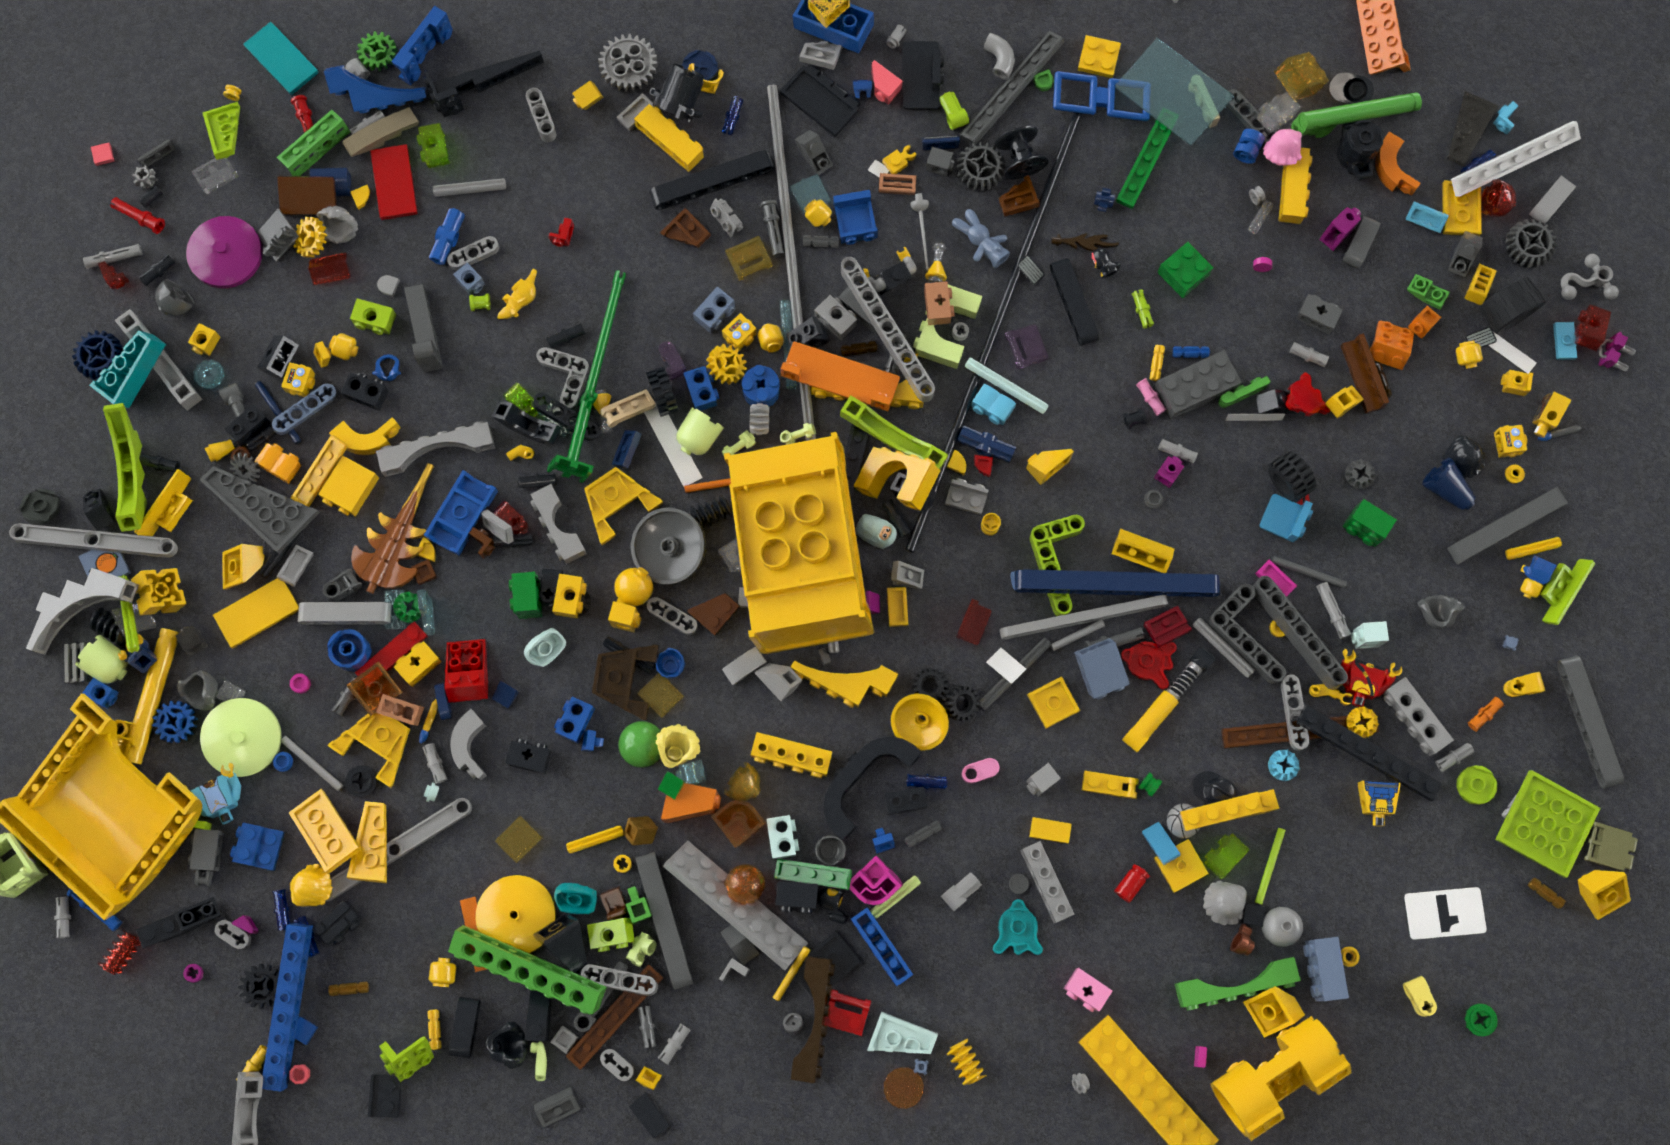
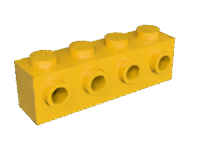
(669, 137)
(1294, 189)
(791, 754)

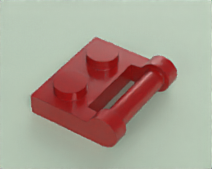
(844, 1019)

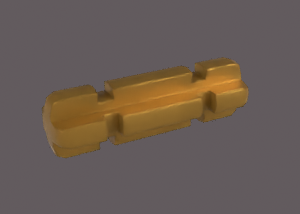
(1546, 893)
(348, 988)

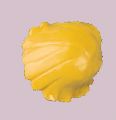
(311, 886)

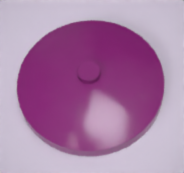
(224, 252)

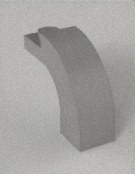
(461, 740)

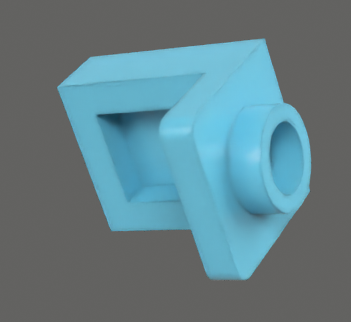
(1502, 122)

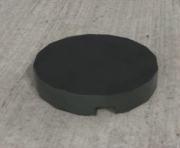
(40, 506)

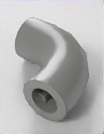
(1003, 53)

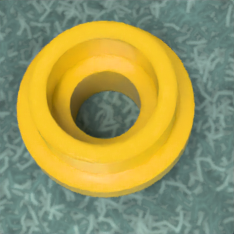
(1509, 474)
(1355, 956)

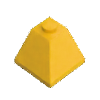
(1048, 463)
(241, 564)
(1604, 891)
(1273, 1010)

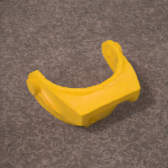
(709, 86)

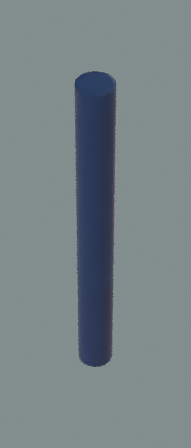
(276, 410)

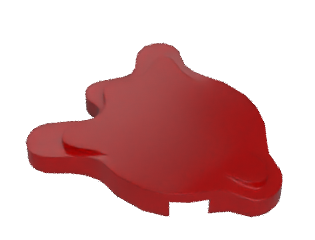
(1305, 397)
(1149, 662)

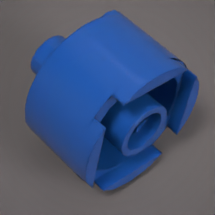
(760, 376)
(350, 639)

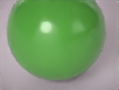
(639, 745)

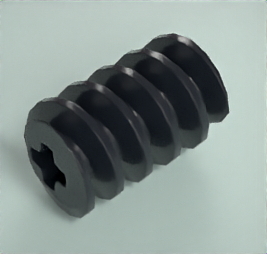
(711, 511)
(105, 625)

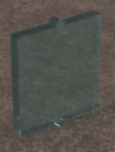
(808, 190)

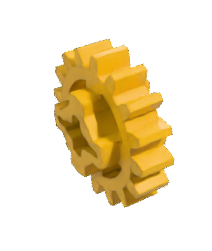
(310, 237)
(735, 367)

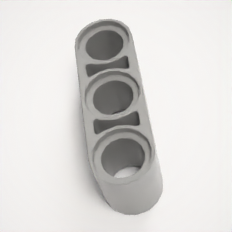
(538, 107)
(1552, 200)

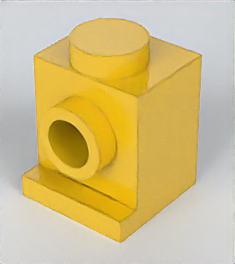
(1511, 386)

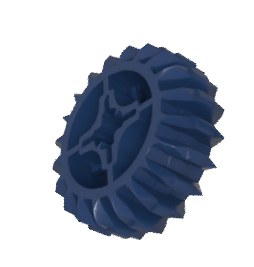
(103, 343)

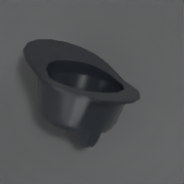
(1351, 88)
(1213, 787)

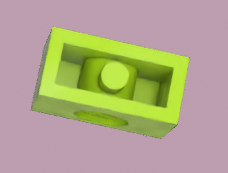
(364, 310)
(599, 934)

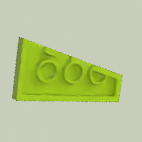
(222, 129)

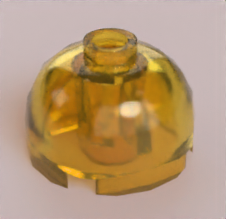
(744, 783)

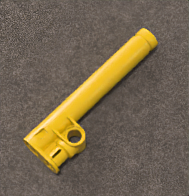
(136, 734)

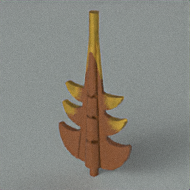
(382, 566)

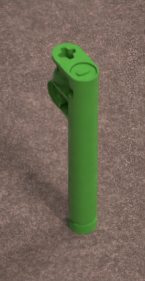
(1324, 120)

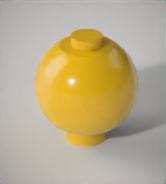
(633, 586)

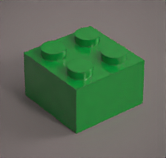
(1185, 269)
(1369, 523)
(526, 598)

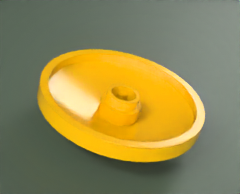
(518, 894)

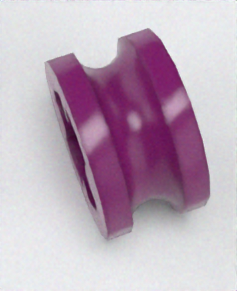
(188, 969)

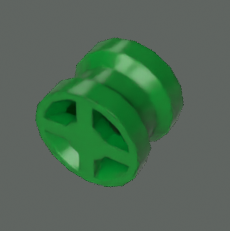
(1150, 784)

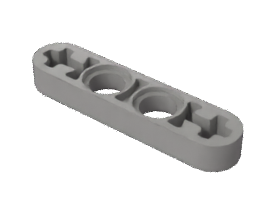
(1294, 712)
(620, 976)

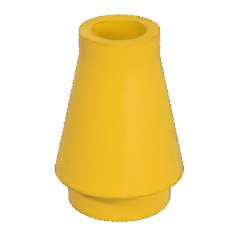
(219, 450)

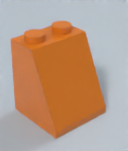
(690, 803)

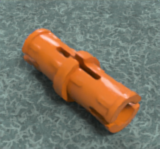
(1485, 714)

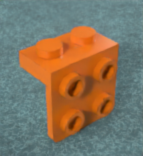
(1392, 345)

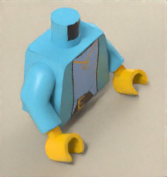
(220, 795)

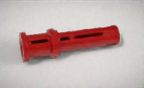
(303, 113)
(144, 218)

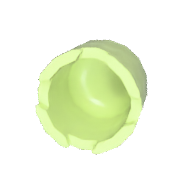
(697, 433)
(102, 661)

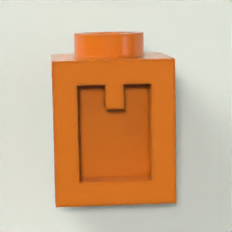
(1424, 322)

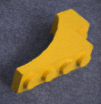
(850, 686)
(1229, 810)

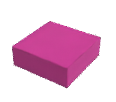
(1200, 1056)

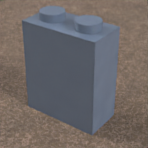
(1102, 668)

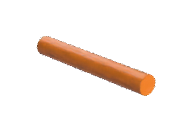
(707, 485)

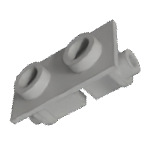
(721, 212)

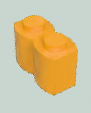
(278, 463)

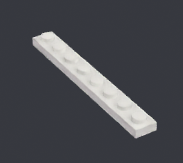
(1515, 158)

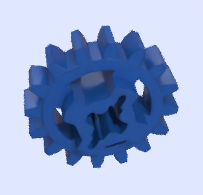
(168, 716)

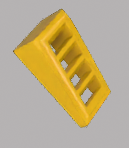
(1478, 295)

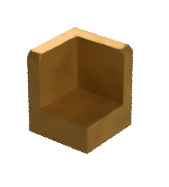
(640, 830)

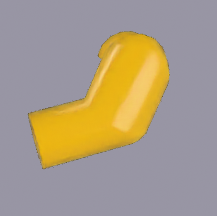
(521, 451)

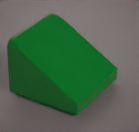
(671, 785)

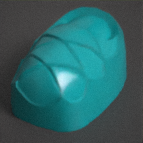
(575, 898)

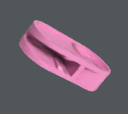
(984, 769)

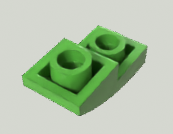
(1428, 293)

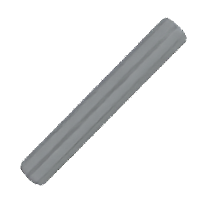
(469, 187)
(1223, 647)

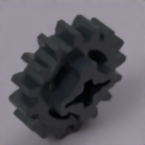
(267, 979)

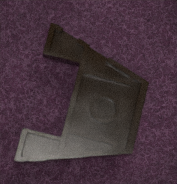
(615, 677)

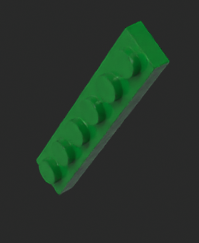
(1143, 165)

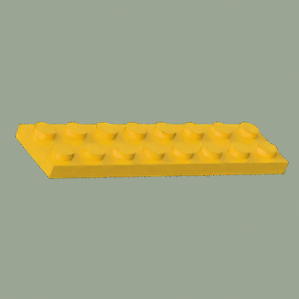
(1144, 1086)

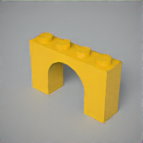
(884, 462)

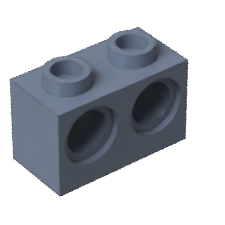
(710, 307)

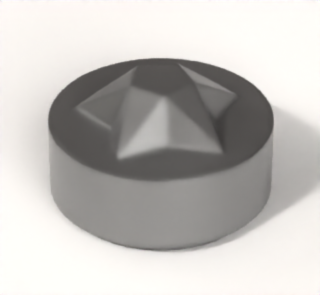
(793, 1023)

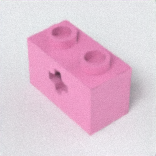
(1098, 991)

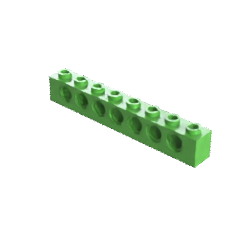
(592, 991)

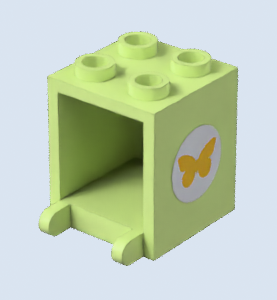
(20, 870)

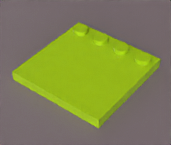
(1547, 824)

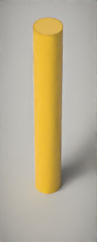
(791, 973)

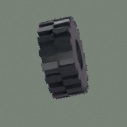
(662, 391)

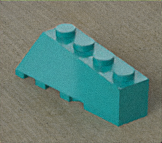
(130, 369)

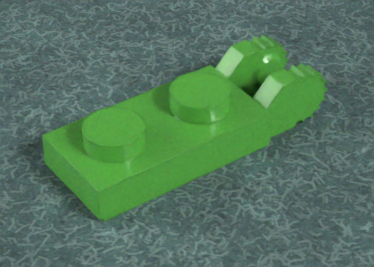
(1243, 392)

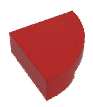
(983, 464)

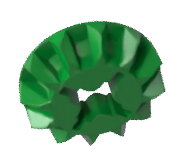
(400, 608)
(1489, 1023)

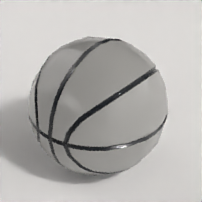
(1175, 823)

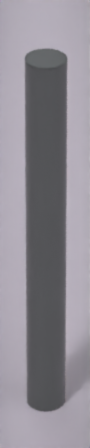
(1309, 572)

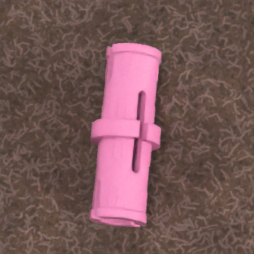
(1151, 397)

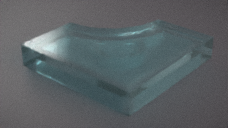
(426, 609)

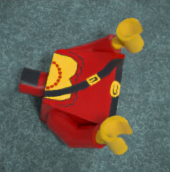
(1366, 679)

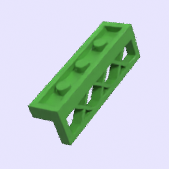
(312, 142)

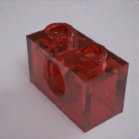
(1592, 327)

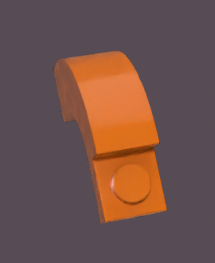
(1388, 169)

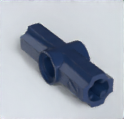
(986, 444)

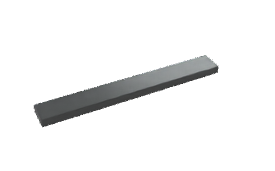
(1012, 88)

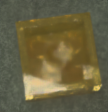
(1301, 75)

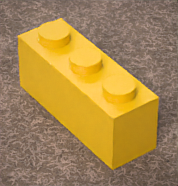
(1143, 551)

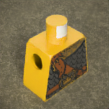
(1553, 407)

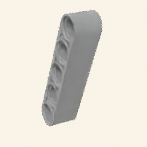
(344, 613)

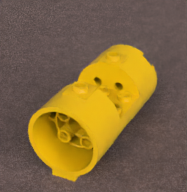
(1306, 1057)

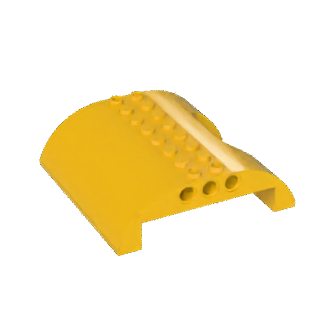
(99, 815)

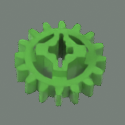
(376, 49)

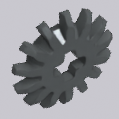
(240, 461)

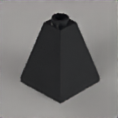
(564, 941)

